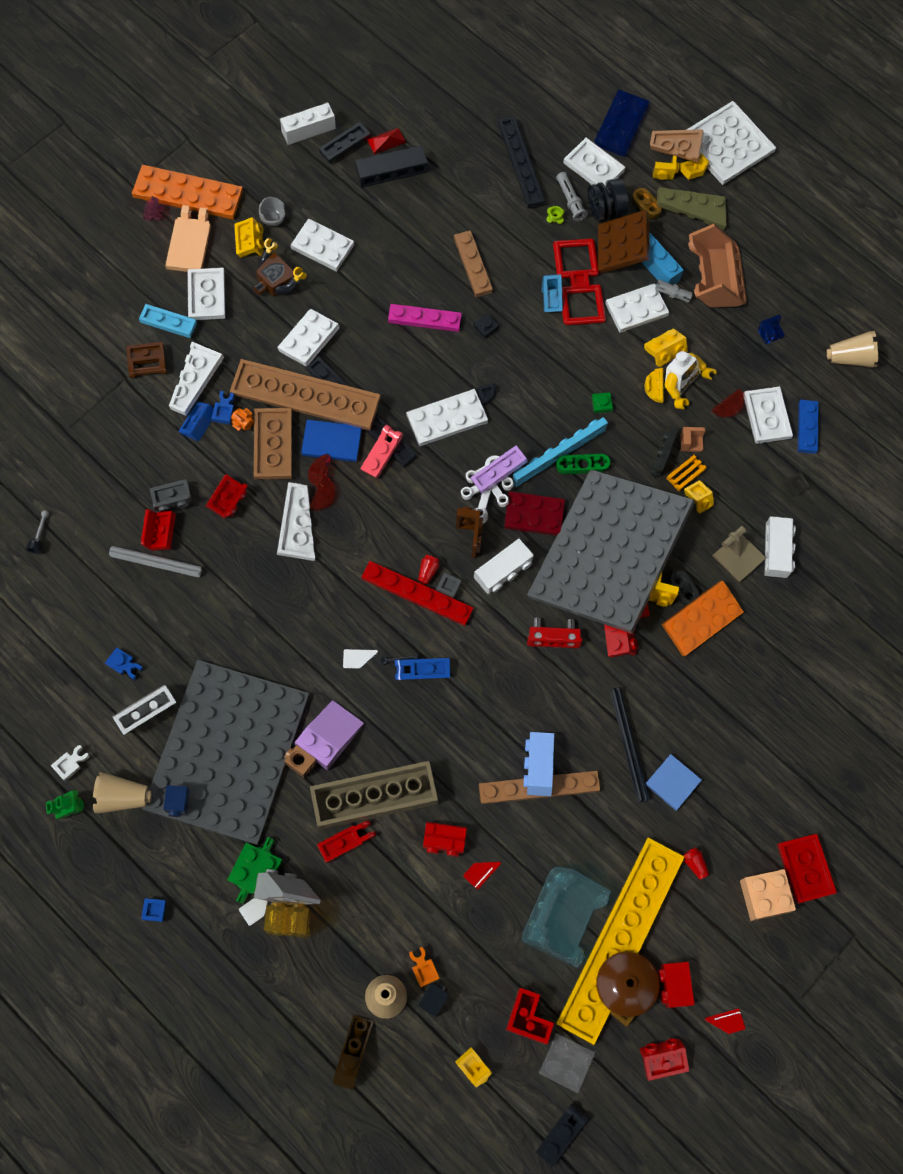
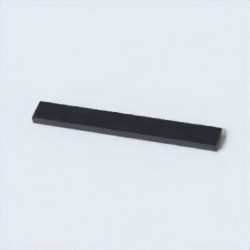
(403, 453)

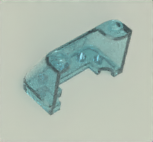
(563, 914)

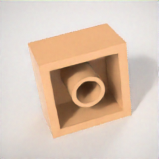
(767, 895)

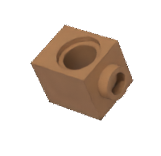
(303, 769)

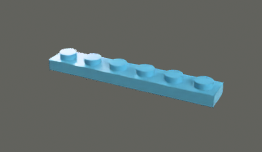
(565, 447)

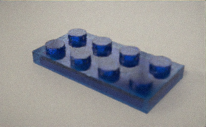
(621, 123)

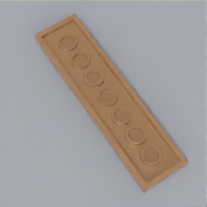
(305, 394)

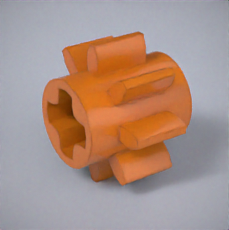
(242, 419)

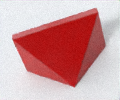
(386, 141)

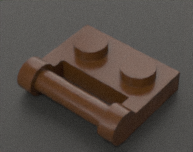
(146, 354)

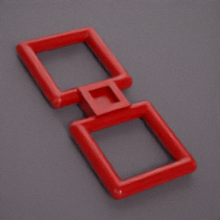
(579, 281)

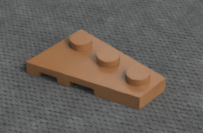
(679, 143)

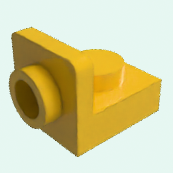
(701, 495)

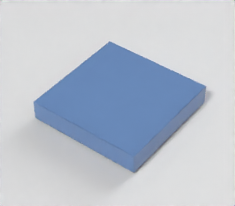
(673, 782)

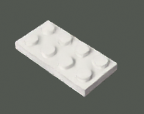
(447, 417)

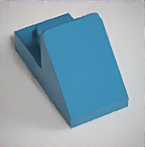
(552, 293)

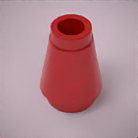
(428, 568)
(696, 862)

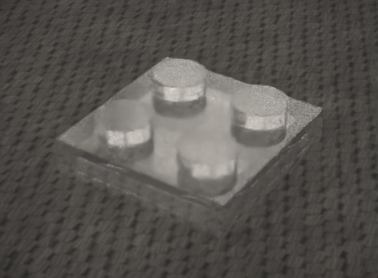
(566, 1063)

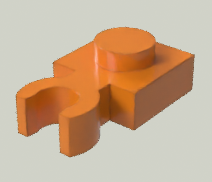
(424, 970)

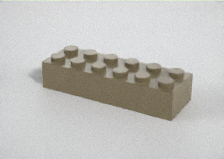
(373, 795)

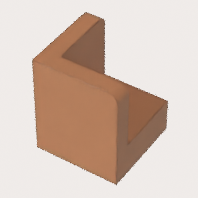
(692, 439)

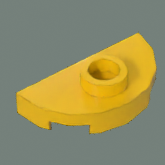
(654, 385)

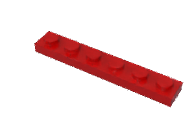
(417, 593)

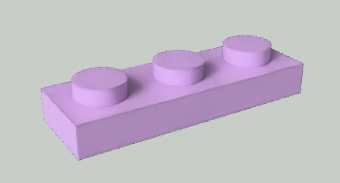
(499, 469)

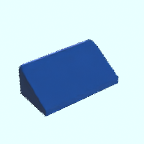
(197, 421)

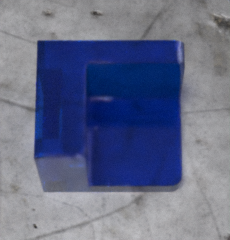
(771, 330)

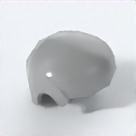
(271, 211)

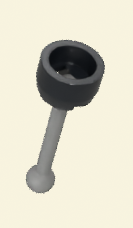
(35, 545)

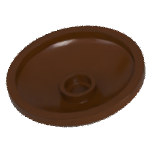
(613, 988)

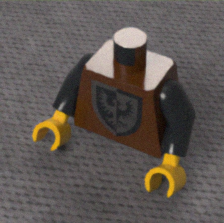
(275, 274)

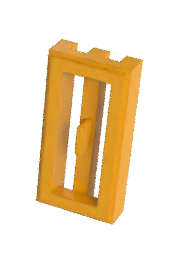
(697, 463)

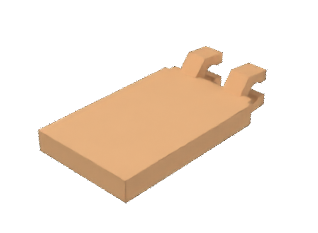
(189, 241)

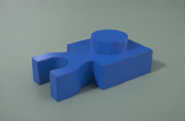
(223, 410)
(122, 662)

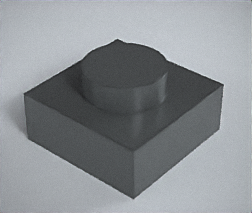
(448, 585)

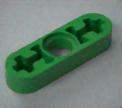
(578, 470)

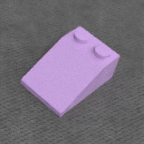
(329, 734)

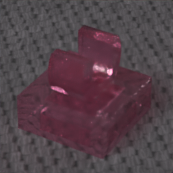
(151, 209)

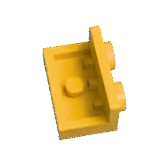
(666, 346)
(664, 593)

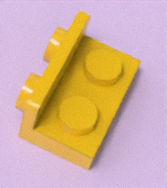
(249, 237)

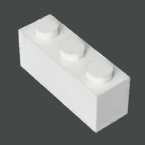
(308, 123)
(779, 547)
(504, 567)
(144, 709)

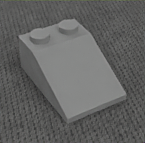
(284, 889)

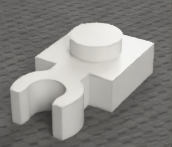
(68, 765)

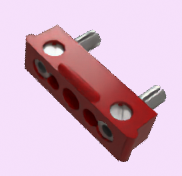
(554, 637)

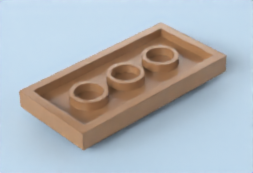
(272, 443)

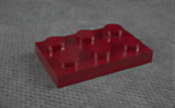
(534, 513)

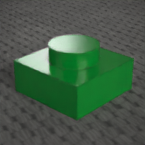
(602, 402)

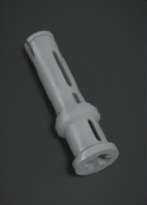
(574, 203)

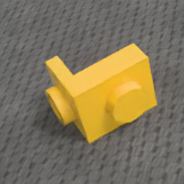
(694, 169)
(666, 170)
(473, 1067)

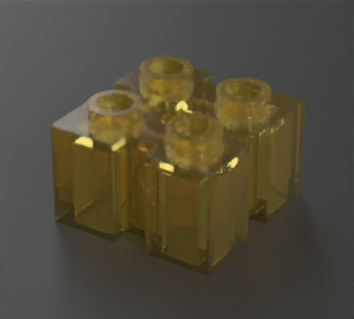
(287, 920)

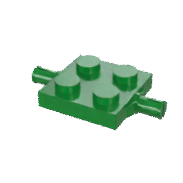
(250, 863)

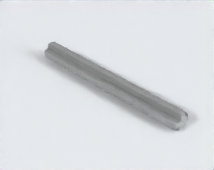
(155, 561)

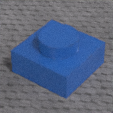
(154, 910)

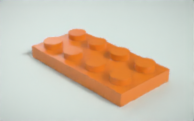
(702, 618)

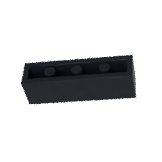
(391, 166)

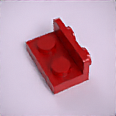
(664, 1059)

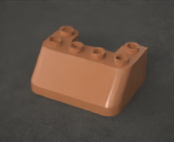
(720, 268)

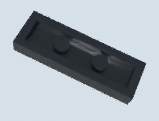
(344, 142)

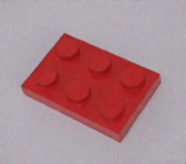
(806, 868)

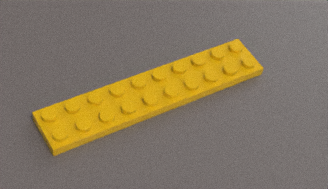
(623, 932)

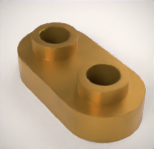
(648, 203)

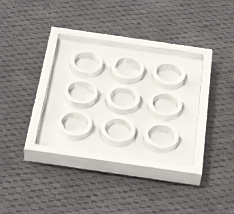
(732, 142)

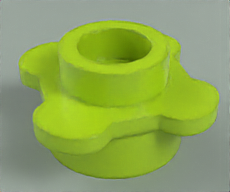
(555, 210)

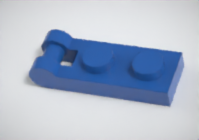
(423, 668)

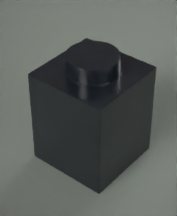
(434, 999)

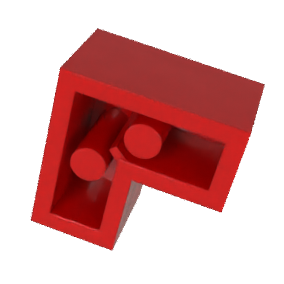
(523, 1020)

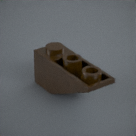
(352, 1052)

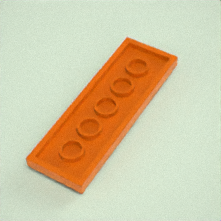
(188, 190)

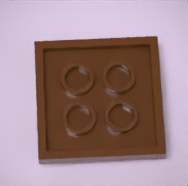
(623, 241)

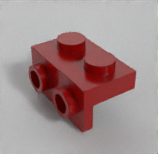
(226, 497)
(158, 530)
(620, 642)

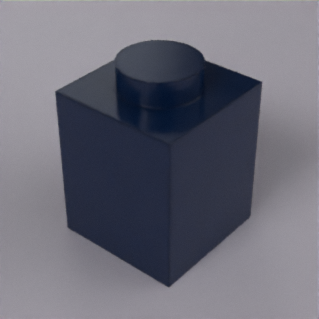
(176, 800)

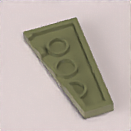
(695, 205)

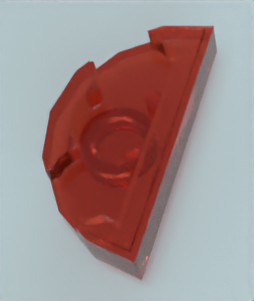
(730, 406)
(318, 470)
(323, 496)

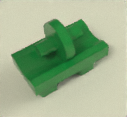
(65, 805)

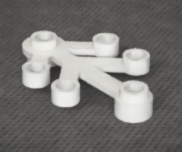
(485, 496)

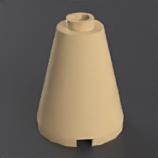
(855, 351)
(119, 794)
(390, 1006)

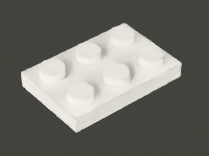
(593, 163)
(322, 245)
(206, 293)
(637, 308)
(308, 337)
(767, 415)

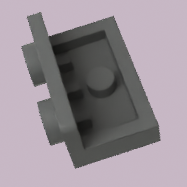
(171, 495)

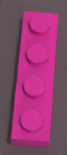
(424, 317)

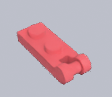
(381, 452)

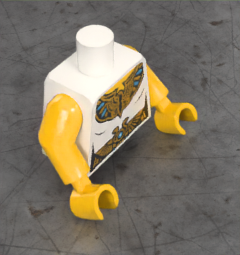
(682, 373)

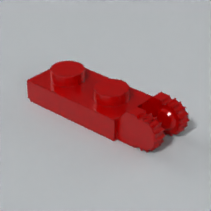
(344, 841)

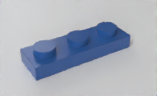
(808, 426)

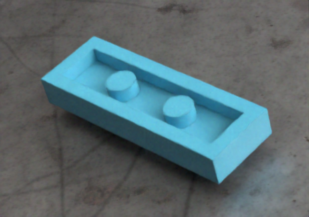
(168, 321)

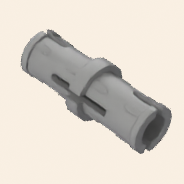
(673, 291)

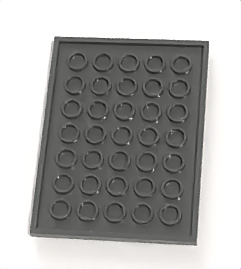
(611, 550)
(228, 750)

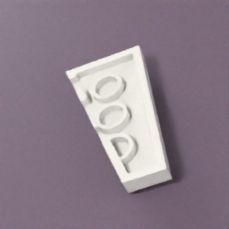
(198, 370)
(296, 531)

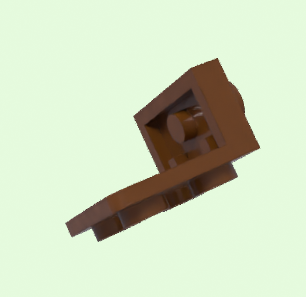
(470, 520)

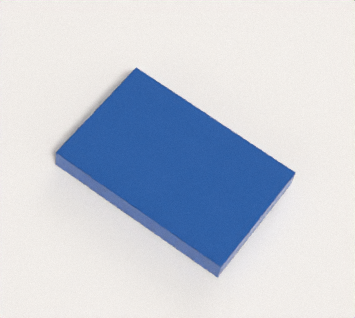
(335, 439)

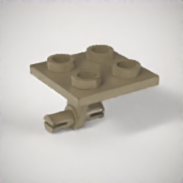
(739, 555)

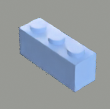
(539, 764)

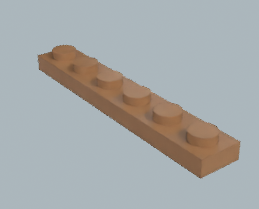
(561, 786)

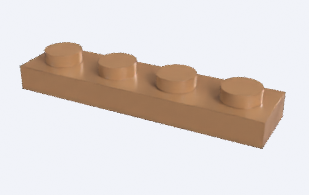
(473, 263)

